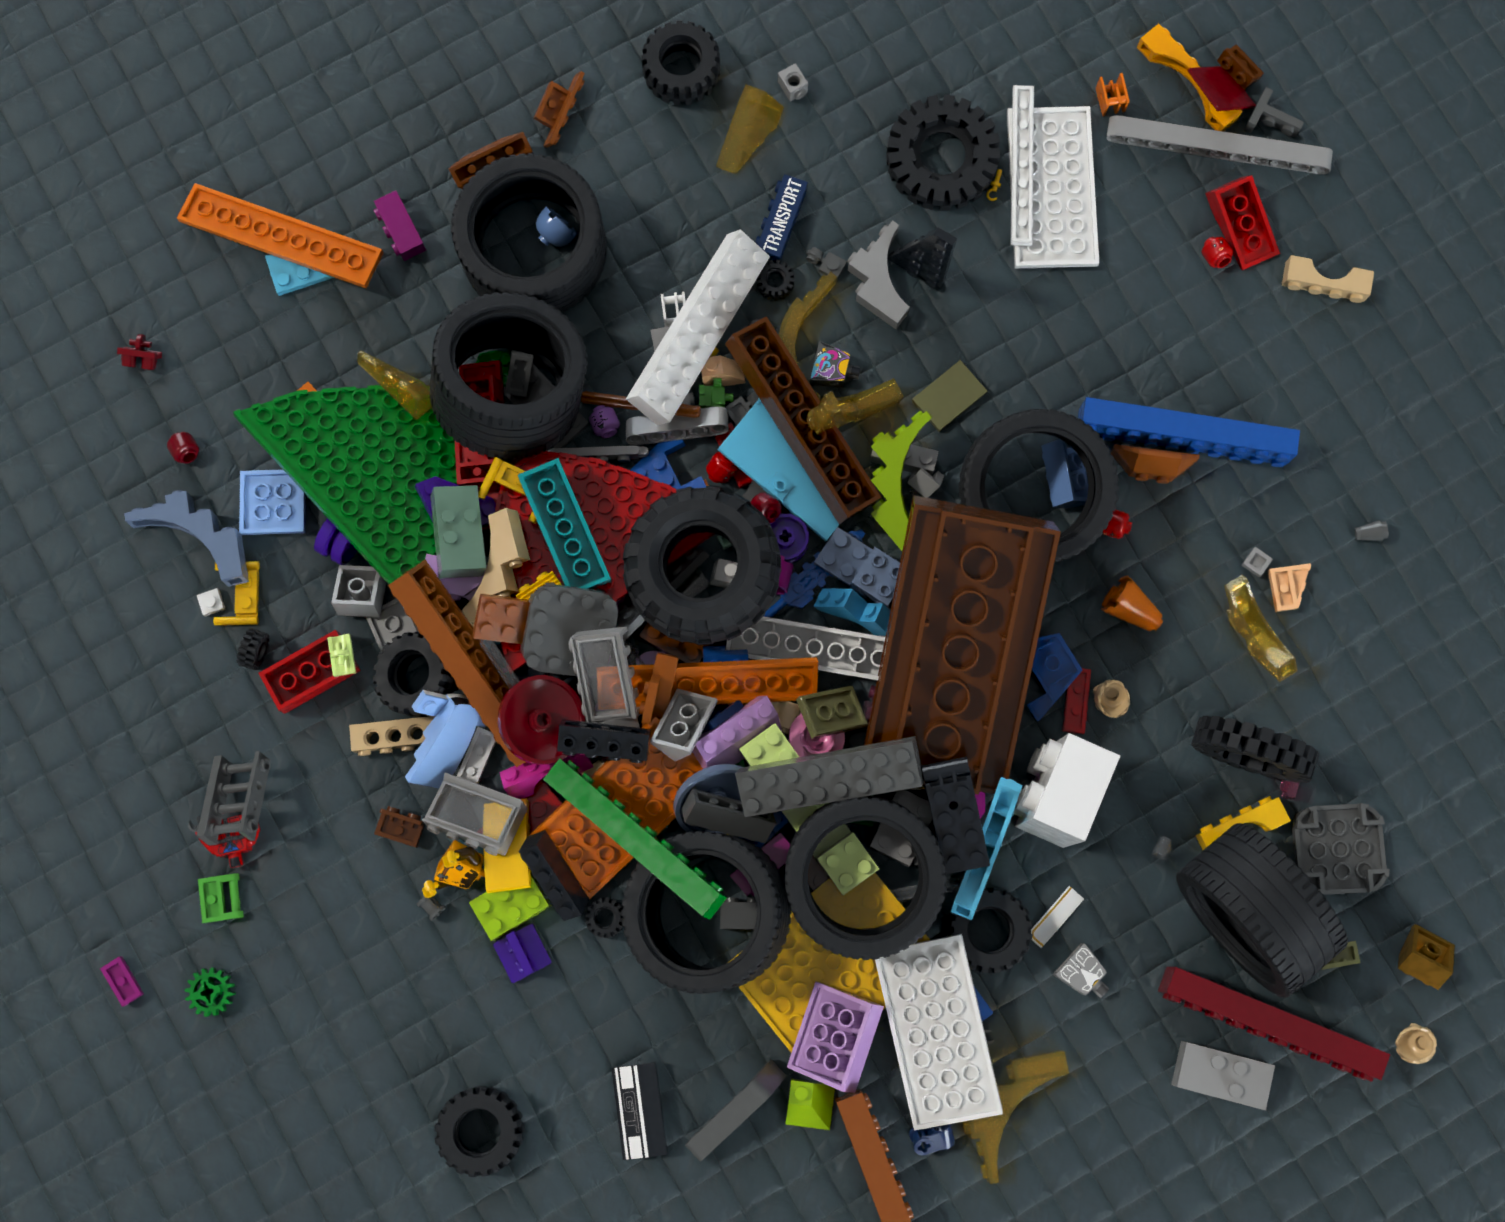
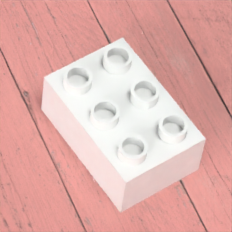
(1065, 791)

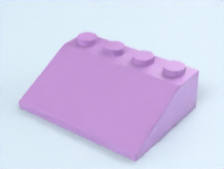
(835, 1037)

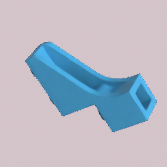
(851, 606)

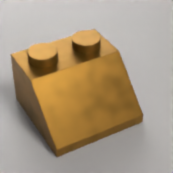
(1427, 957)

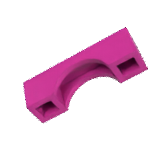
(521, 780)

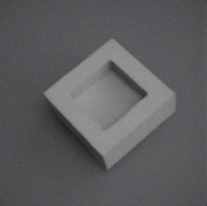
(1257, 562)

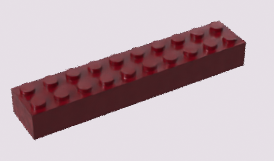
(1277, 1024)

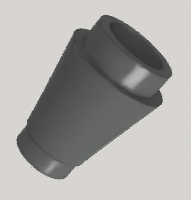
(1373, 531)

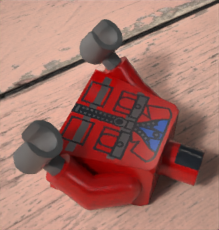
(228, 844)

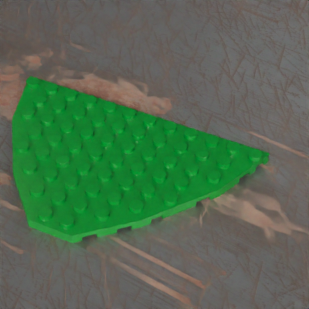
(360, 466)

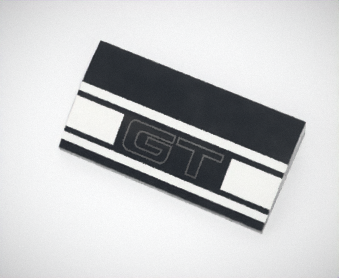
(639, 1111)

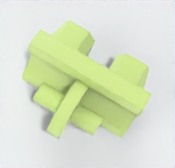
(341, 655)

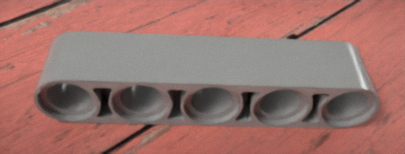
(711, 422)

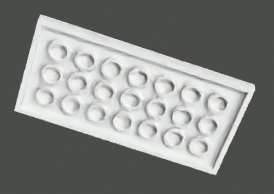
(1062, 190)
(939, 1033)

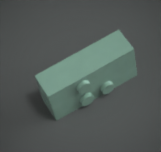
(458, 531)

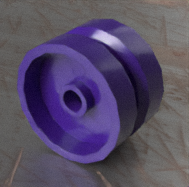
(796, 531)
(333, 543)

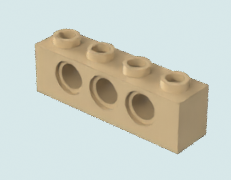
(361, 734)

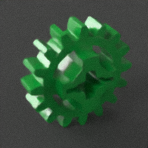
(211, 1000)

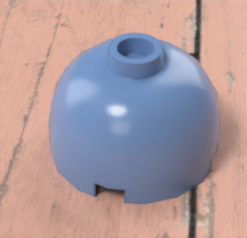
(554, 228)

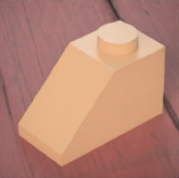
(722, 368)

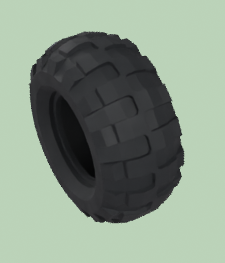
(689, 513)

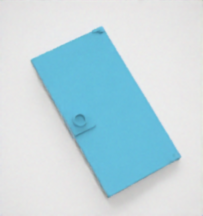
(766, 458)

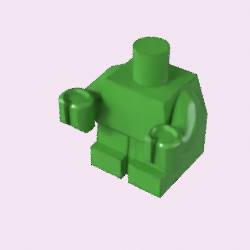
(714, 395)

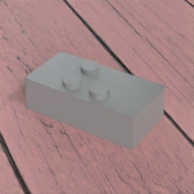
(1223, 1075)

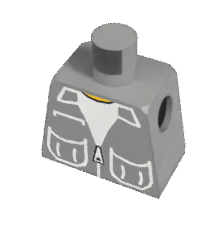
(1082, 972)

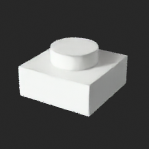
(211, 602)

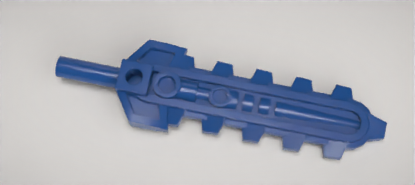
(802, 585)

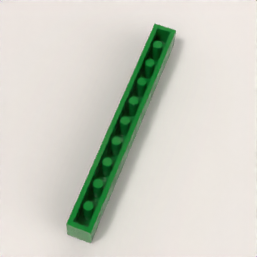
(636, 839)

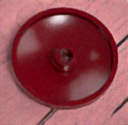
(532, 716)

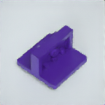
(522, 953)

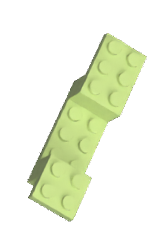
(839, 851)

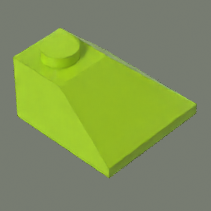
(810, 1104)

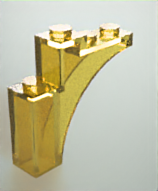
(1260, 638)

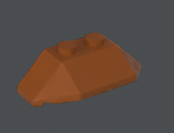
(475, 161)
(1152, 463)

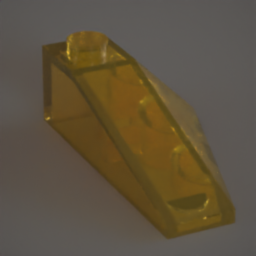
(752, 122)
(404, 388)

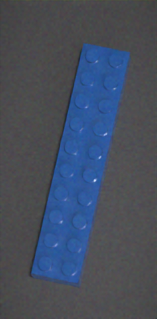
(1190, 432)

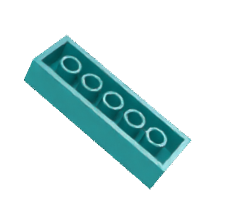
(564, 526)

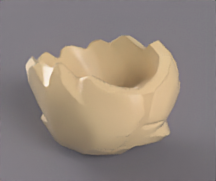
(1111, 698)
(1416, 1044)

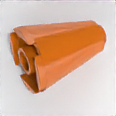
(1132, 605)

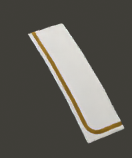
(1055, 916)

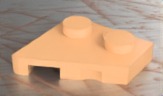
(1287, 586)

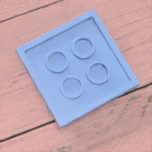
(270, 503)

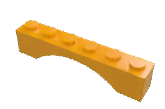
(1162, 49)

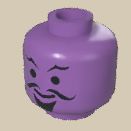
(604, 421)

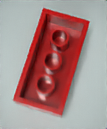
(302, 675)

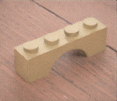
(1301, 274)

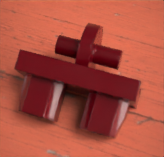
(129, 354)

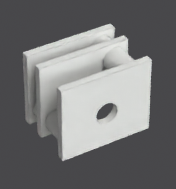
(671, 300)

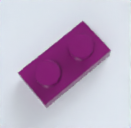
(122, 981)

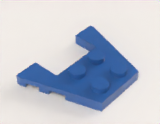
(658, 468)
(1055, 670)

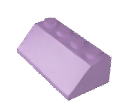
(723, 742)

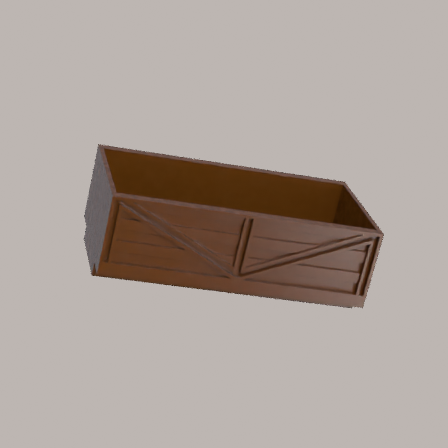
(963, 635)

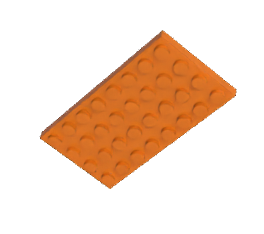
(643, 788)

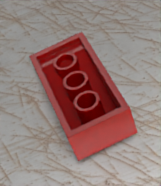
(1243, 221)

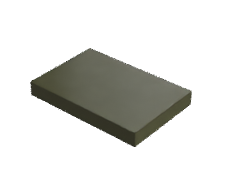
(950, 395)
(831, 712)

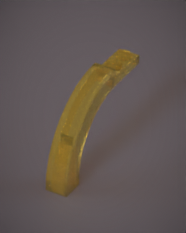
(800, 310)

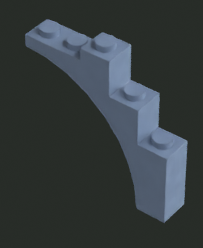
(180, 514)

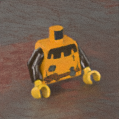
(458, 868)

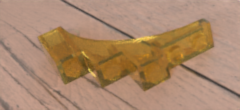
(855, 407)
(1027, 1074)

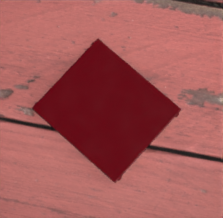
(1221, 88)

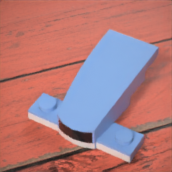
(445, 736)

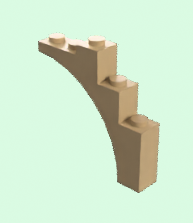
(506, 553)

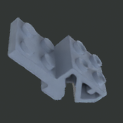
(860, 567)

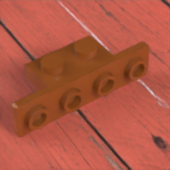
(555, 105)
(658, 688)

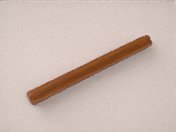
(621, 402)

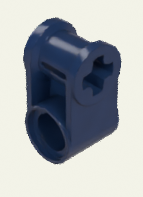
(933, 1139)

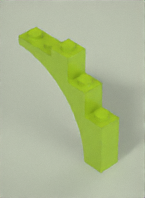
(888, 480)

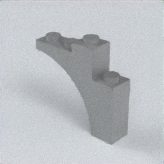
(877, 290)

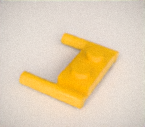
(505, 475)
(245, 599)

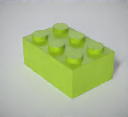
(509, 909)

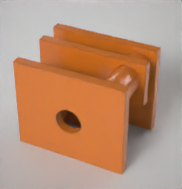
(1118, 95)

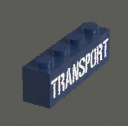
(782, 216)

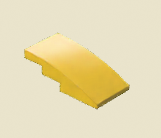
(509, 871)

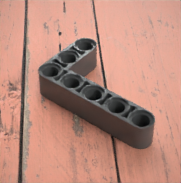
(736, 1110)

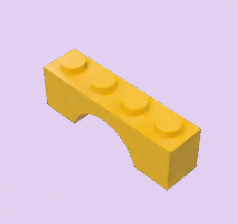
(1267, 815)

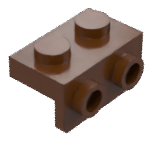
(1240, 66)
(400, 827)

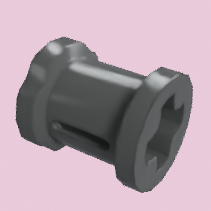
(431, 907)

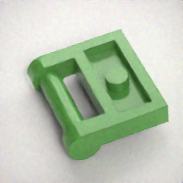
(213, 900)

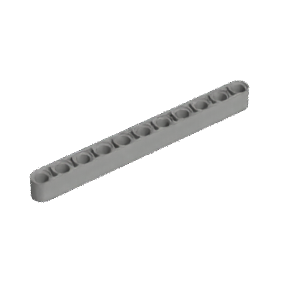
(1219, 145)

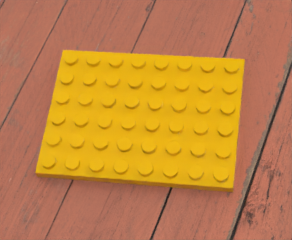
(787, 985)

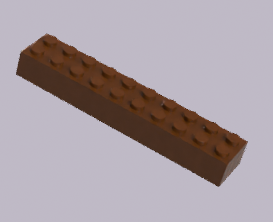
(788, 401)

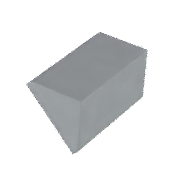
(682, 723)

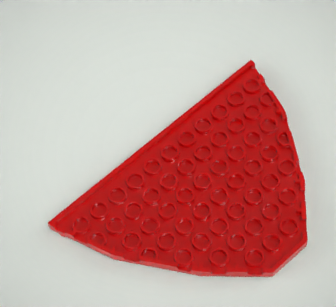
(610, 503)

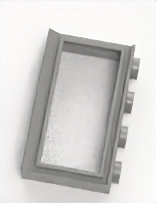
(604, 674)
(475, 815)

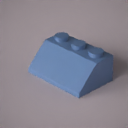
(1065, 475)

